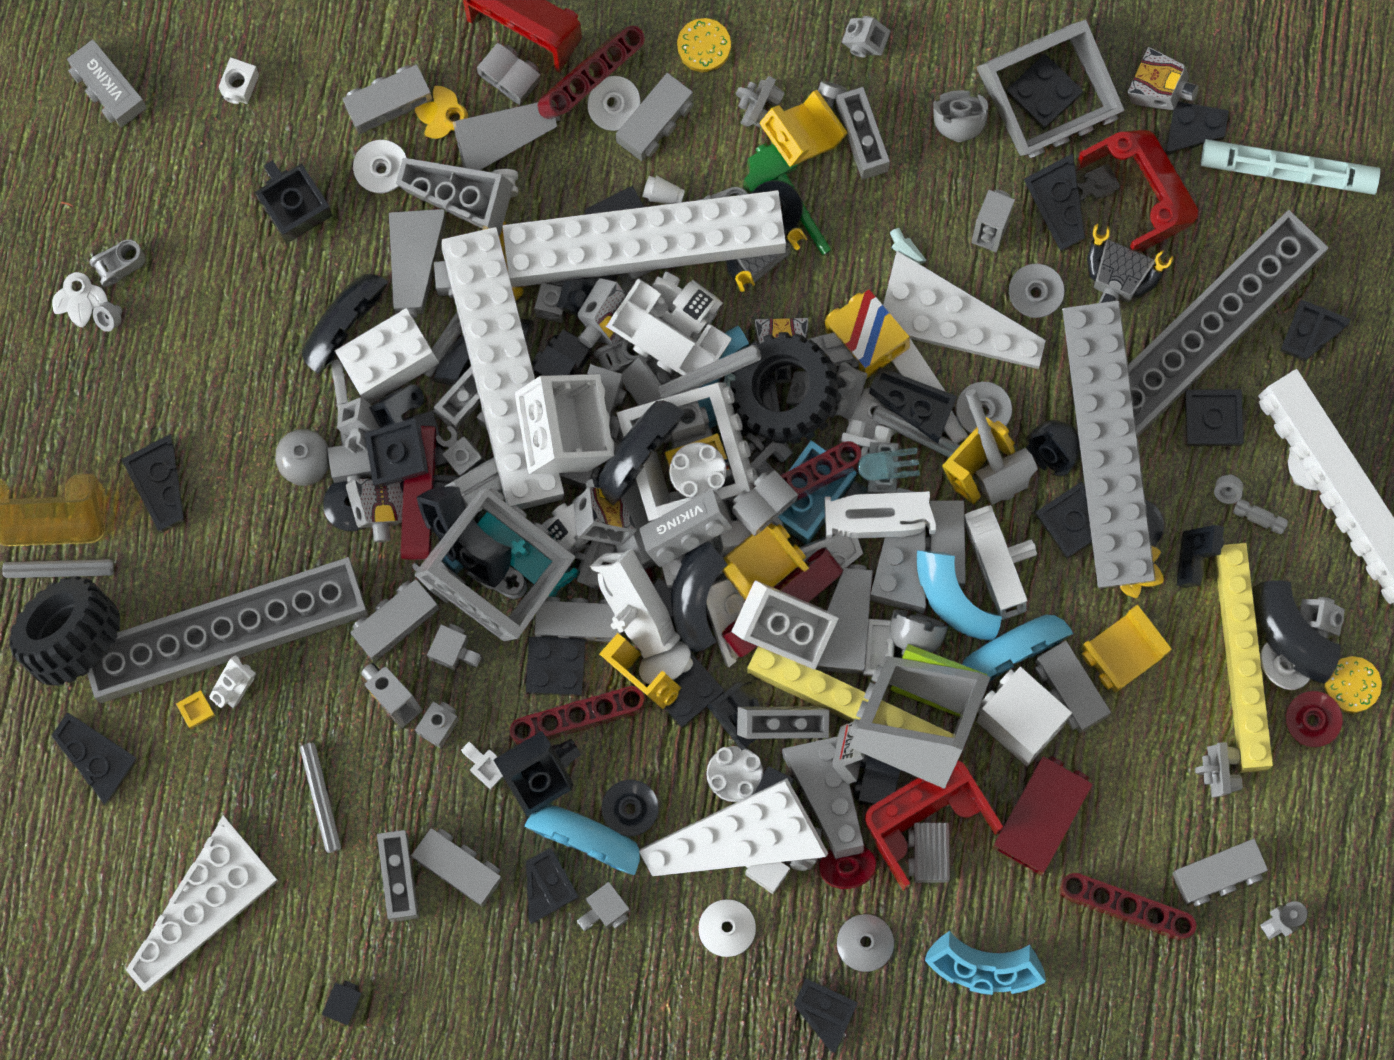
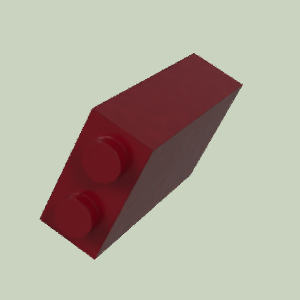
(1043, 815)

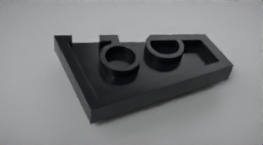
(1058, 200)
(914, 401)
(157, 482)
(95, 756)

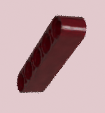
(580, 75)
(830, 458)
(414, 534)
(800, 584)
(588, 706)
(1141, 904)

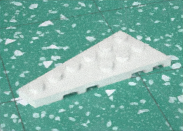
(949, 317)
(726, 603)
(750, 832)
(210, 895)

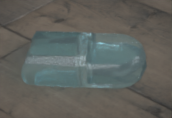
(881, 465)

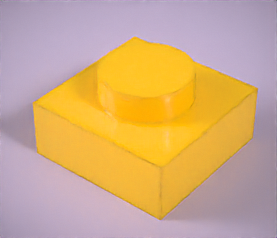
(195, 709)

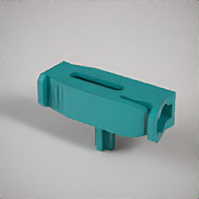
(525, 557)

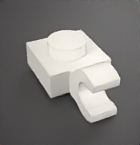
(484, 767)

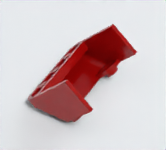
(537, 21)
(1175, 206)
(918, 801)

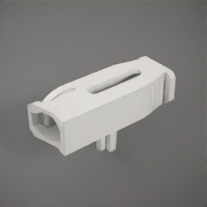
(879, 515)
(998, 560)
(635, 603)

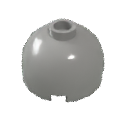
(960, 115)
(302, 457)
(917, 631)

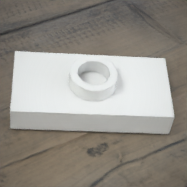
(878, 645)

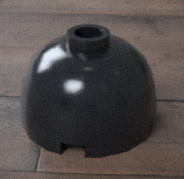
(1054, 446)

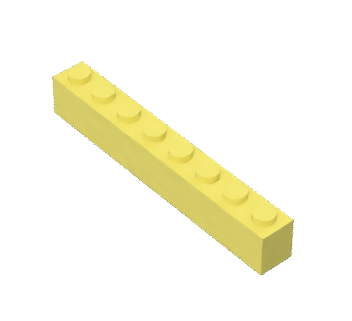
(1243, 658)
(829, 692)

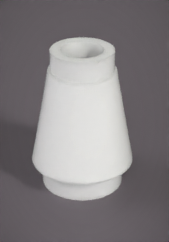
(662, 191)

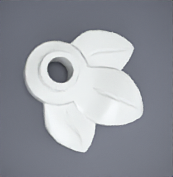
(80, 303)

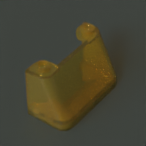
(54, 520)

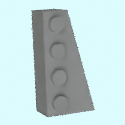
(464, 192)
(613, 398)
(897, 574)
(826, 795)

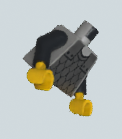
(753, 268)
(1121, 271)

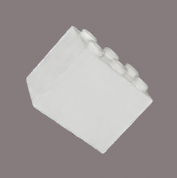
(564, 424)
(1022, 715)

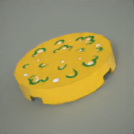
(704, 45)
(1354, 684)

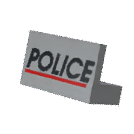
(846, 760)

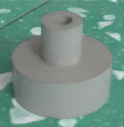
(830, 91)
(107, 316)
(1228, 489)

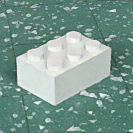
(387, 356)
(784, 625)

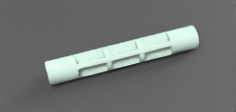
(1290, 167)

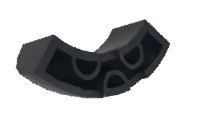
(331, 329)
(457, 360)
(635, 448)
(474, 549)
(690, 595)
(1291, 634)

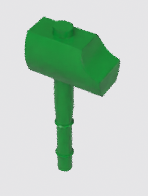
(770, 165)

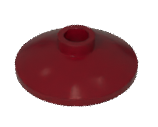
(1326, 712)
(848, 871)

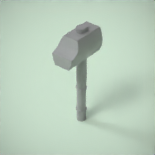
(343, 463)
(1002, 476)

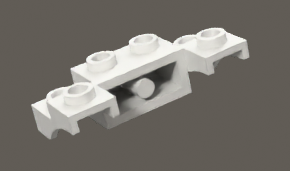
(659, 339)

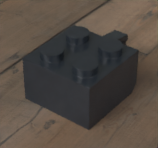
(292, 201)
(537, 771)

